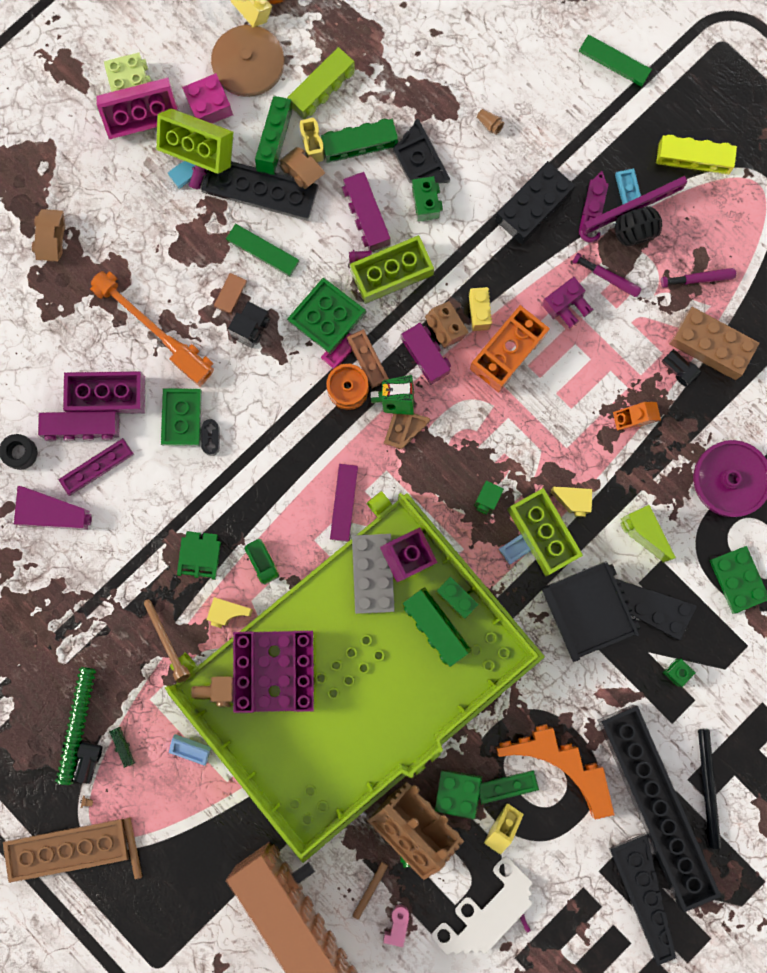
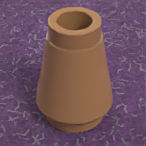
(491, 121)

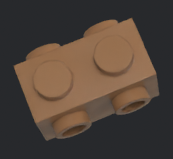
(446, 324)

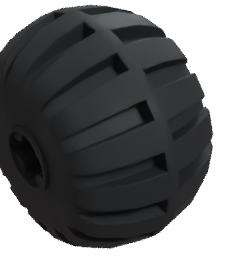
(638, 226)

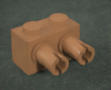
(218, 692)

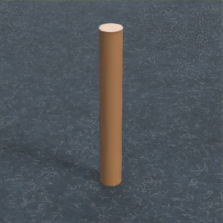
(132, 848)
(370, 890)

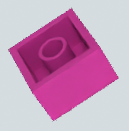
(208, 99)

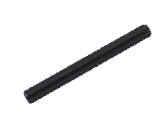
(709, 788)

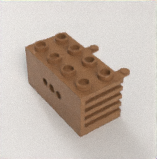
(416, 831)

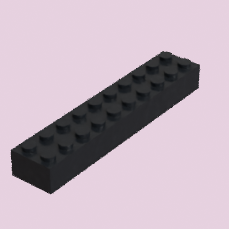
(659, 808)

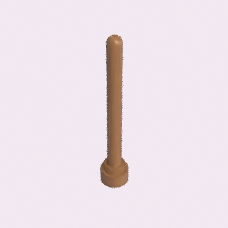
(180, 672)

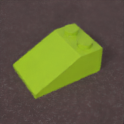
(645, 530)

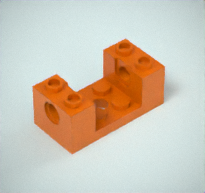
(495, 362)

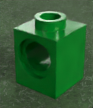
(679, 672)

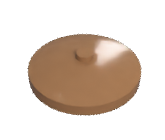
(247, 60)

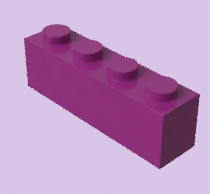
(366, 211)
(78, 425)

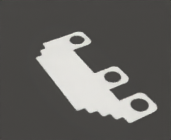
(492, 922)

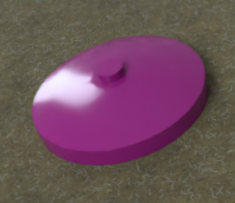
(731, 478)

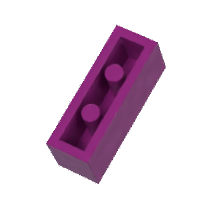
(426, 353)

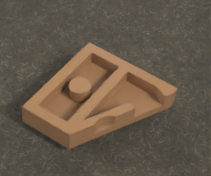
(404, 429)

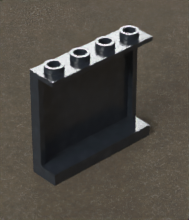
(590, 610)

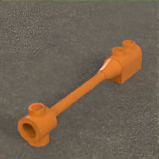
(183, 357)

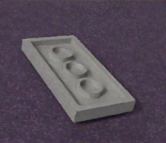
(372, 575)

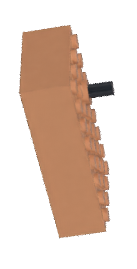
(284, 914)

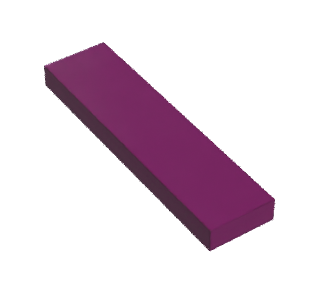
(96, 467)
(344, 502)

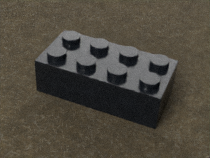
(534, 203)

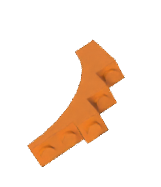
(589, 780)

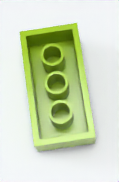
(194, 140)
(392, 269)
(544, 532)

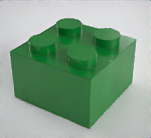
(458, 794)

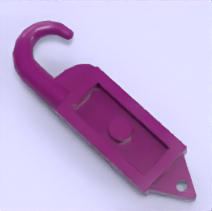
(594, 204)

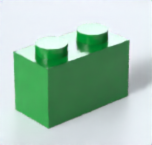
(488, 498)
(457, 597)

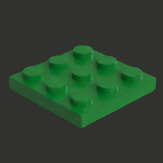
(326, 315)

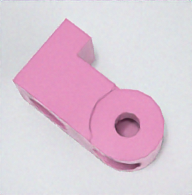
(400, 919)

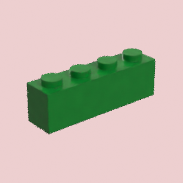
(273, 135)
(359, 140)
(436, 627)

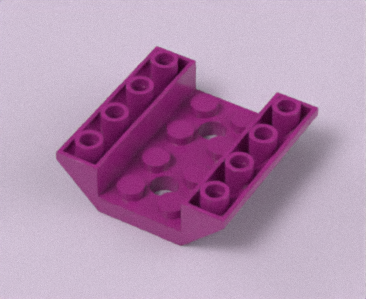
(257, 671)

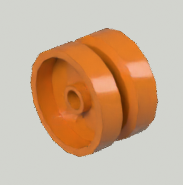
(347, 375)

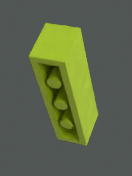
(321, 83)

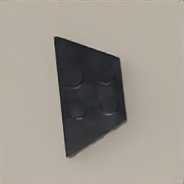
(418, 156)

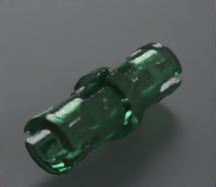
(122, 747)

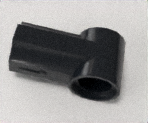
(684, 371)
(88, 756)

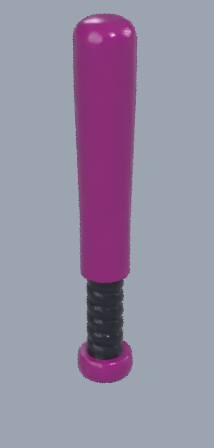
(609, 276)
(709, 276)

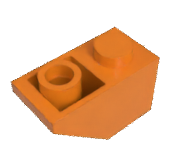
(637, 415)

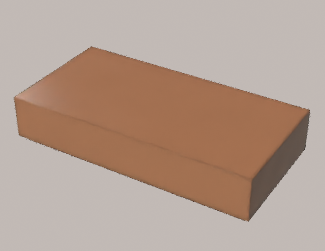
(230, 293)

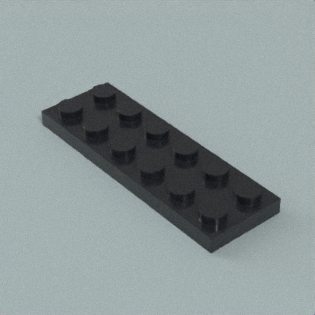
(261, 190)

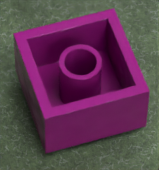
(408, 554)

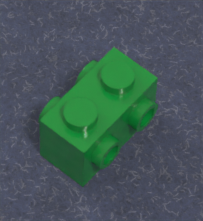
(426, 198)

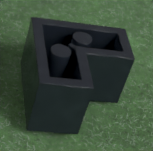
(249, 324)

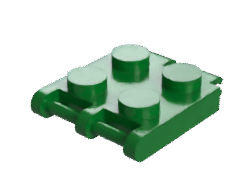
(199, 555)

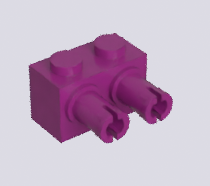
(562, 298)

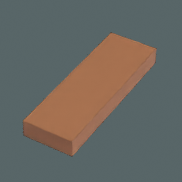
(367, 358)

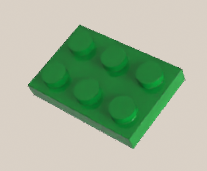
(181, 417)
(739, 579)

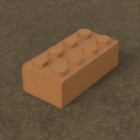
(714, 343)

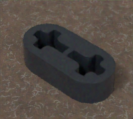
(205, 436)

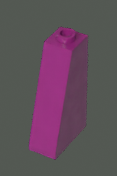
(41, 510)

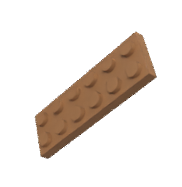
(65, 850)

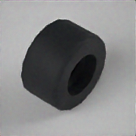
(7, 447)

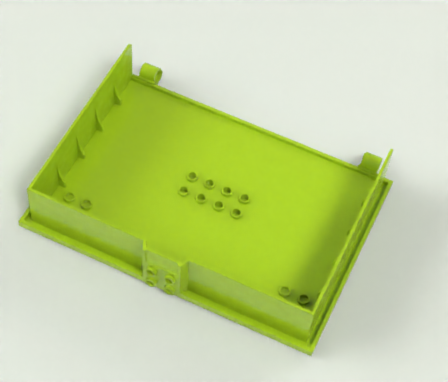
(377, 689)

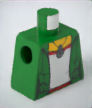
(396, 395)

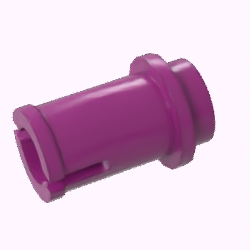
(197, 177)
(357, 255)

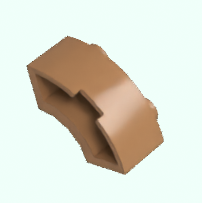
(300, 167)
(49, 235)

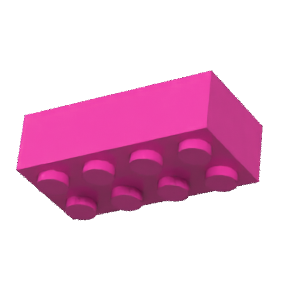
(135, 107)

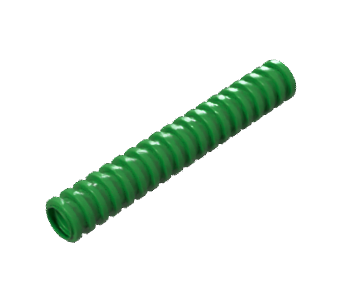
(76, 725)

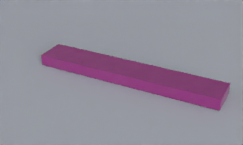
(640, 202)

